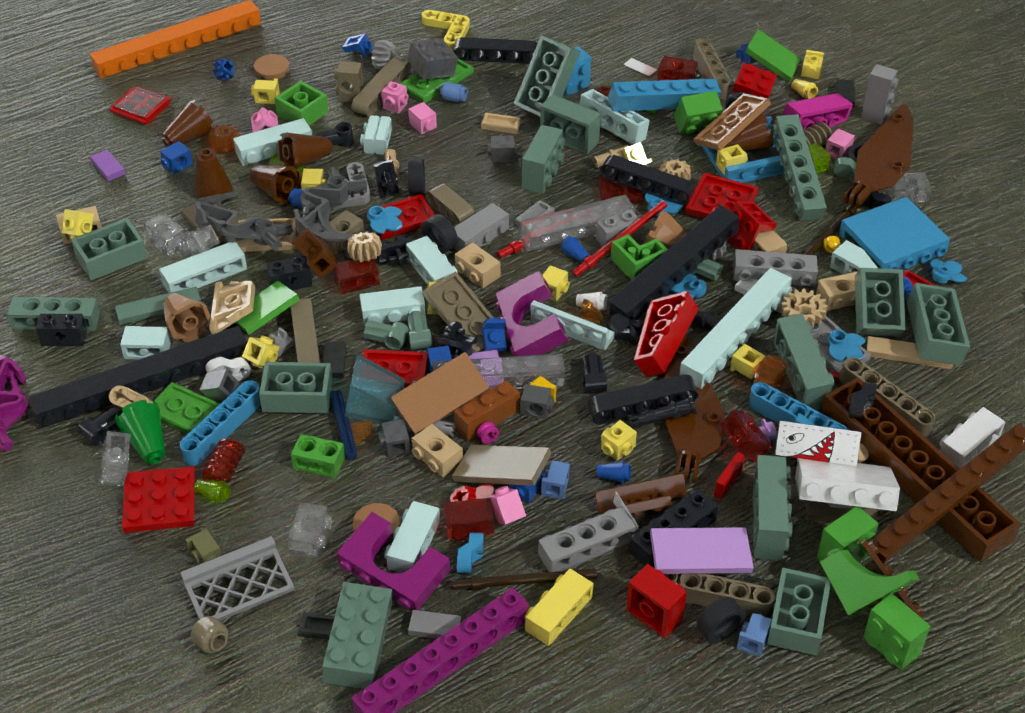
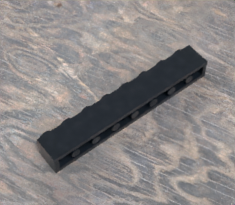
(675, 263)

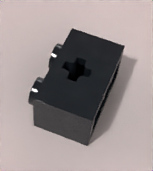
(291, 272)
(61, 329)

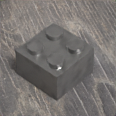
(432, 58)

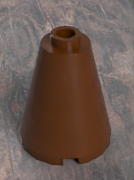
(188, 125)
(754, 136)
(302, 149)
(210, 175)
(276, 180)

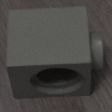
(536, 401)

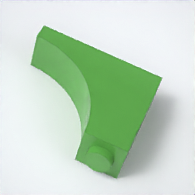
(858, 586)

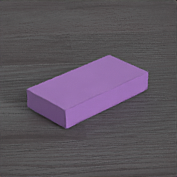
(107, 165)

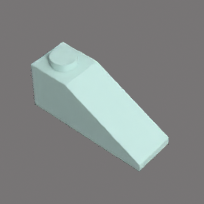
(850, 258)

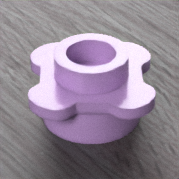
(768, 430)

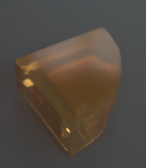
(589, 312)
(361, 430)

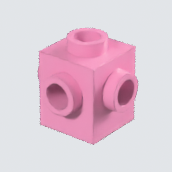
(394, 97)
(263, 119)

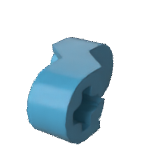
(470, 553)

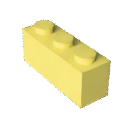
(558, 606)

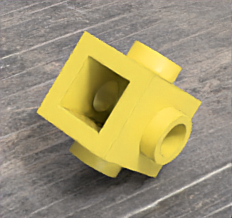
(76, 223)
(260, 351)
(618, 440)

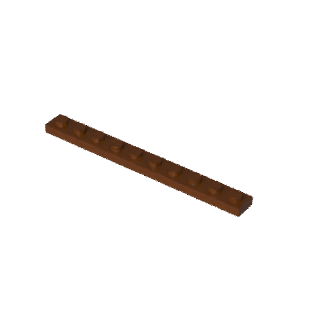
(949, 493)

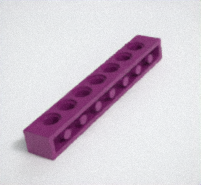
(443, 656)

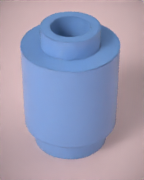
(453, 92)

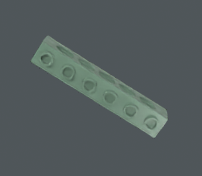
(798, 167)

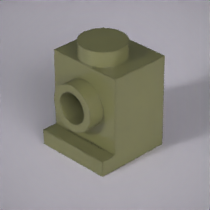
(202, 547)

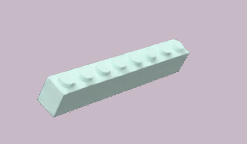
(736, 327)

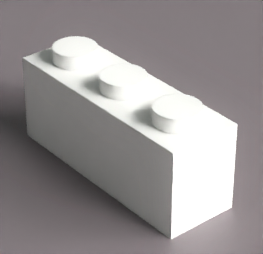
(972, 437)

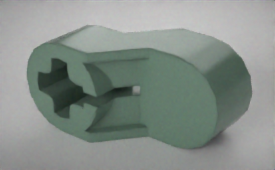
(845, 168)

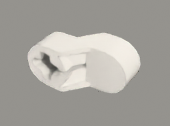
(237, 367)

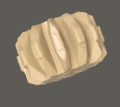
(676, 168)
(364, 246)

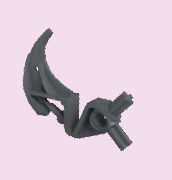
(318, 199)
(226, 221)

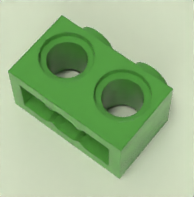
(318, 456)

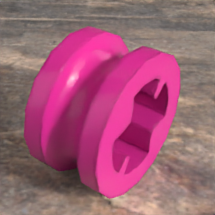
(487, 432)

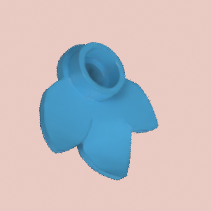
(671, 208)
(384, 219)
(947, 271)
(690, 283)
(844, 345)

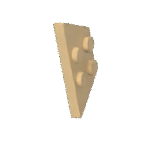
(231, 304)

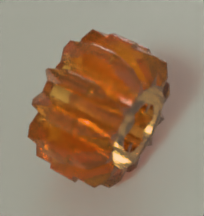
(222, 138)
(771, 371)

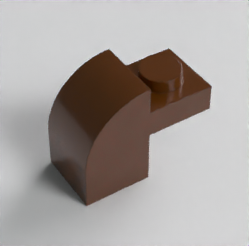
(318, 253)

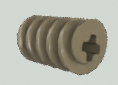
(817, 133)

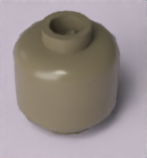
(209, 634)

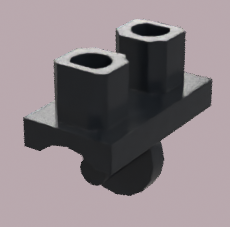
(386, 178)
(394, 251)
(456, 337)

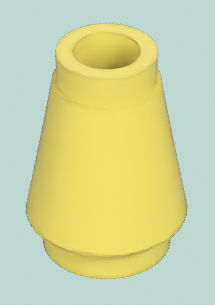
(805, 89)

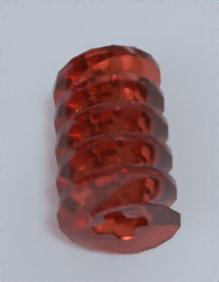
(224, 460)

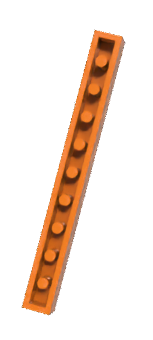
(175, 39)

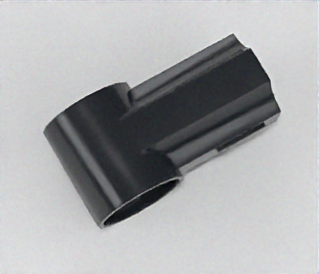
(341, 134)
(594, 377)
(95, 429)

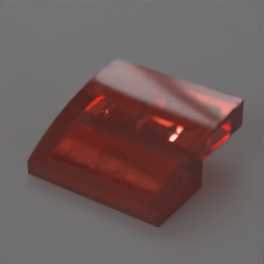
(611, 189)

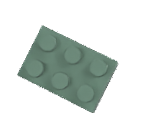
(578, 123)
(542, 159)
(109, 248)
(879, 302)
(296, 387)
(799, 611)

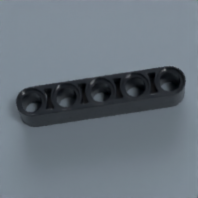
(494, 50)
(647, 179)
(640, 398)

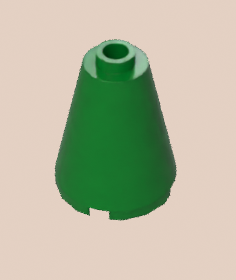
(144, 425)

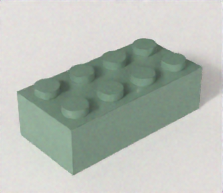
(546, 74)
(937, 324)
(804, 363)
(771, 508)
(357, 635)

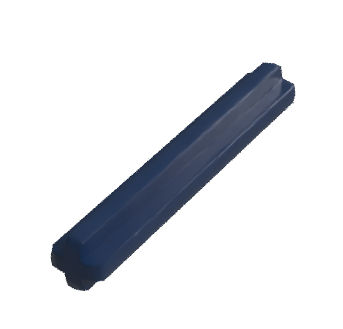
(343, 424)

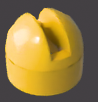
(831, 243)

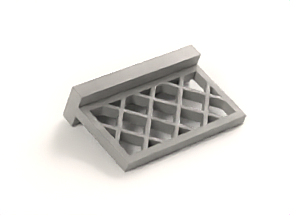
(226, 566)

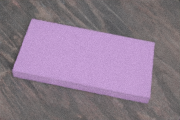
(701, 550)

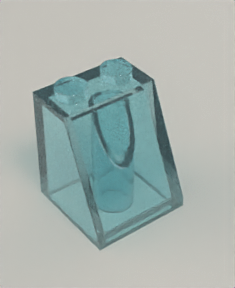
(372, 392)

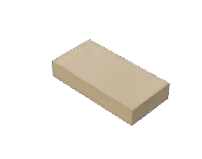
(501, 123)

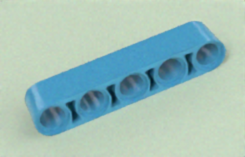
(782, 407)
(220, 423)

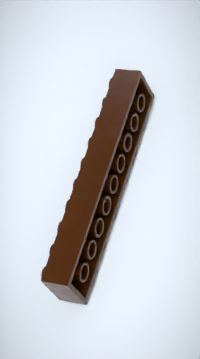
(920, 468)

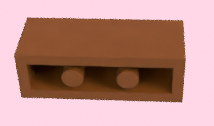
(490, 406)

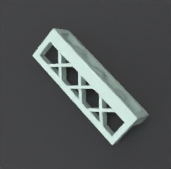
(574, 326)

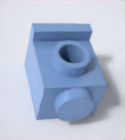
(555, 480)
(754, 634)

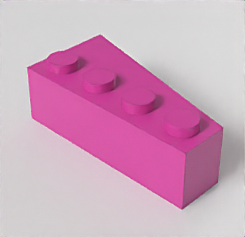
(828, 109)

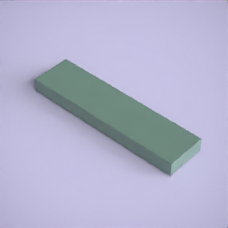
(149, 307)

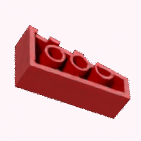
(663, 332)

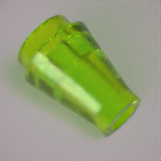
(213, 489)

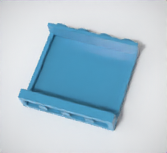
(750, 170)
(896, 235)

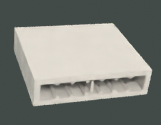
(847, 485)

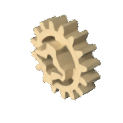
(804, 303)

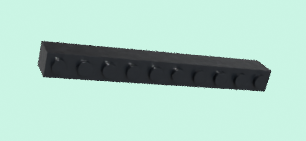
(140, 376)

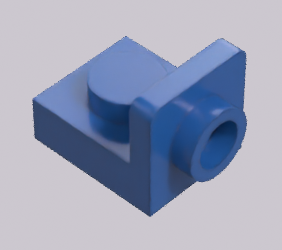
(358, 43)
(494, 335)

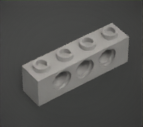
(755, 264)
(586, 540)

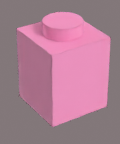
(422, 118)
(839, 144)
(507, 505)

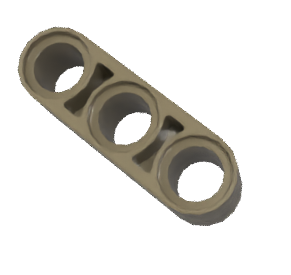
(449, 204)

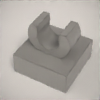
(282, 340)

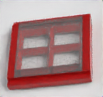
(140, 105)

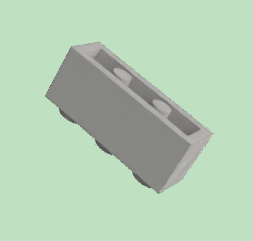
(879, 94)
(482, 227)

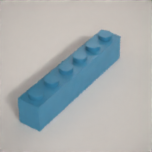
(656, 94)

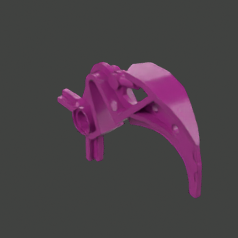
(12, 403)

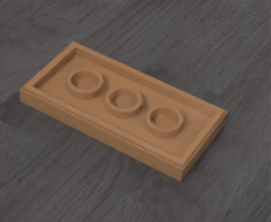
(732, 121)
(439, 393)

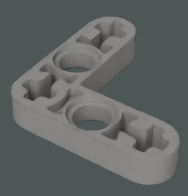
(355, 198)

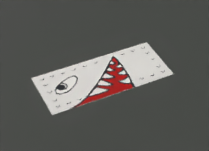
(818, 443)

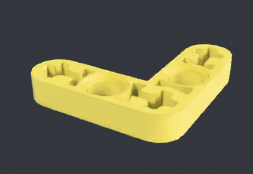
(457, 24)

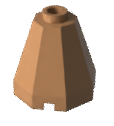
(666, 230)
(185, 317)

